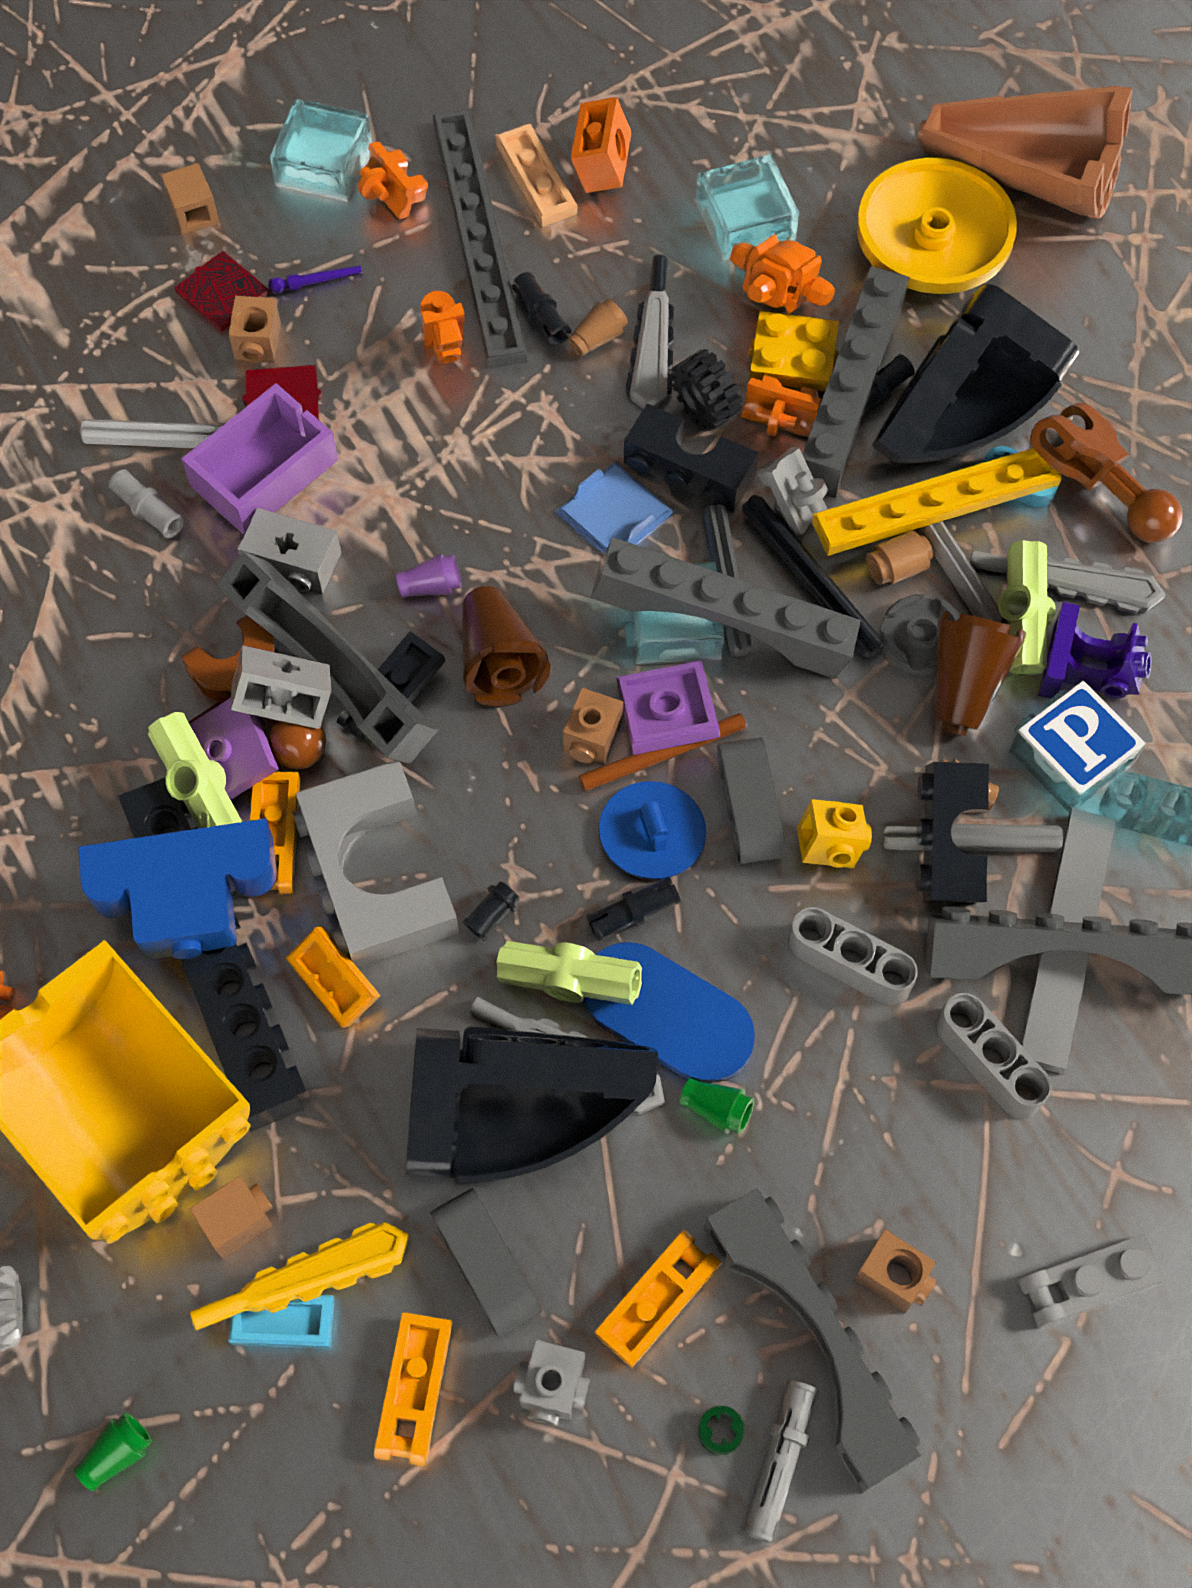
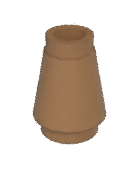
(599, 326)

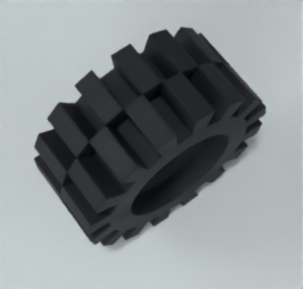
(706, 389)

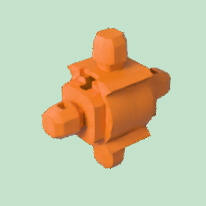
(782, 274)

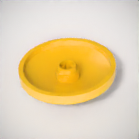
(937, 224)

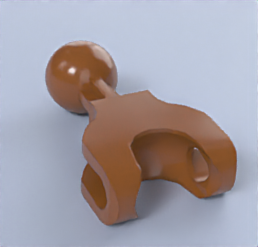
(1096, 458)
(290, 743)

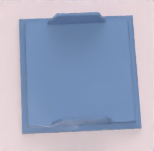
(613, 506)

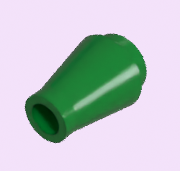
(720, 1105)
(114, 1450)

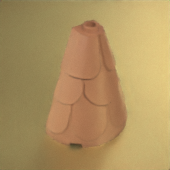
(1039, 143)

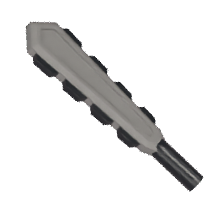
(652, 357)

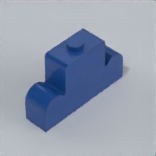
(180, 884)

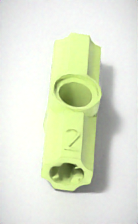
(1027, 604)
(191, 773)
(569, 972)

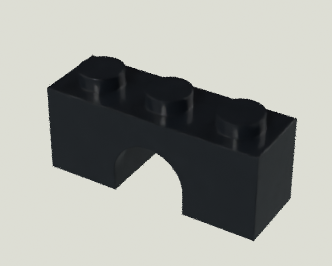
(716, 476)
(946, 870)

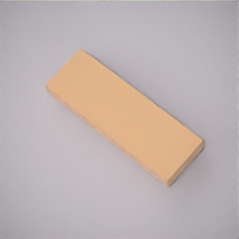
(536, 175)

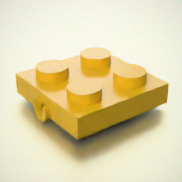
(794, 350)

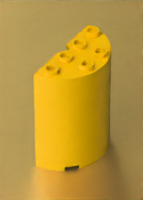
(113, 1098)

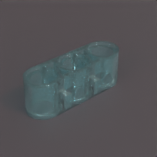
(1145, 811)

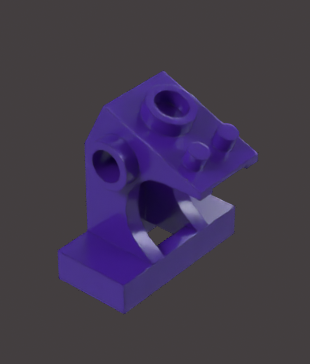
(1069, 645)

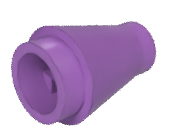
(432, 577)

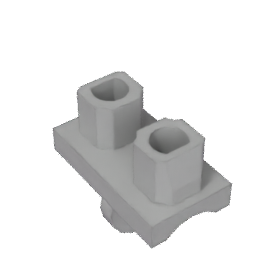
(794, 488)

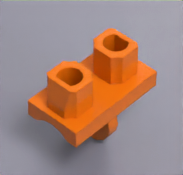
(387, 179)
(442, 326)
(780, 406)

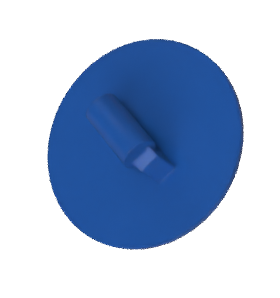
(652, 830)

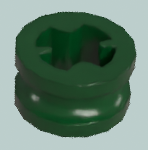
(736, 1428)

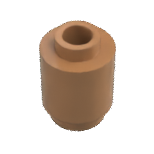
(899, 558)

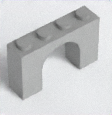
(370, 923)

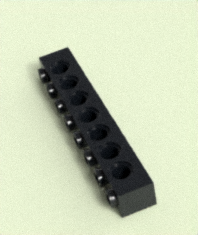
(271, 1097)

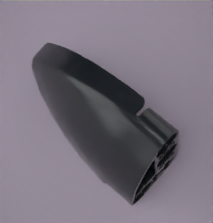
(977, 381)

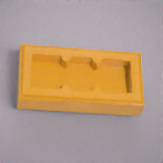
(332, 977)

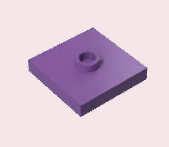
(667, 707)
(237, 745)

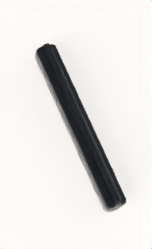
(809, 571)

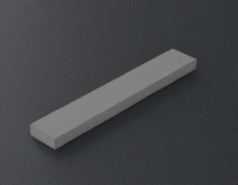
(1062, 974)

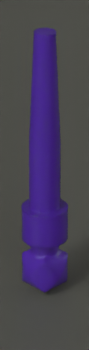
(295, 282)

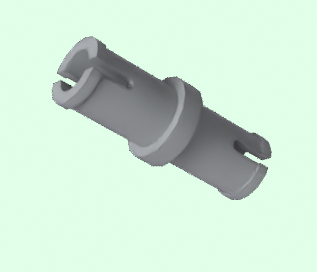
(146, 503)

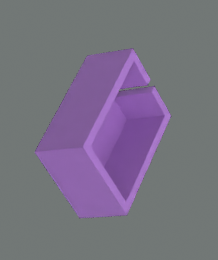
(260, 458)

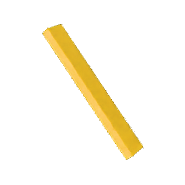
(933, 500)

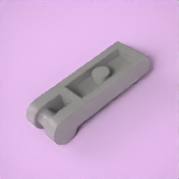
(1093, 1280)

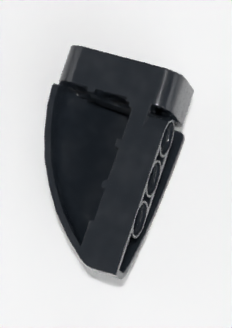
(516, 1099)

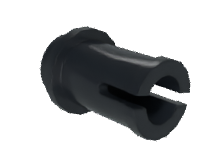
(492, 910)

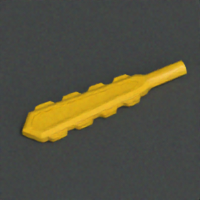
(337, 1264)

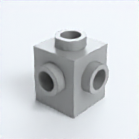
(547, 1364)

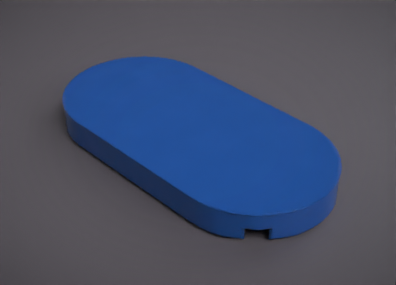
(682, 1016)

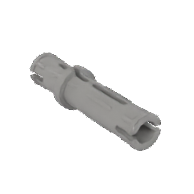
(781, 1459)

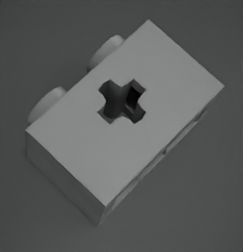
(295, 548)
(280, 687)

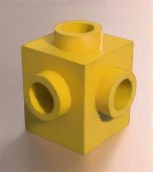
(833, 833)

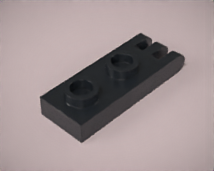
(408, 670)

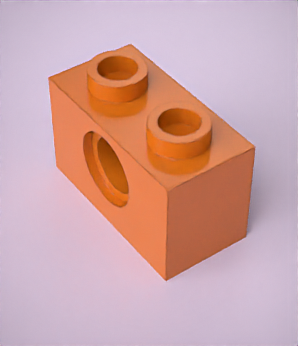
(601, 145)

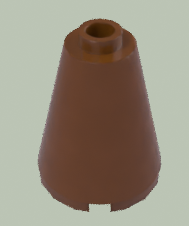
(499, 650)
(970, 668)

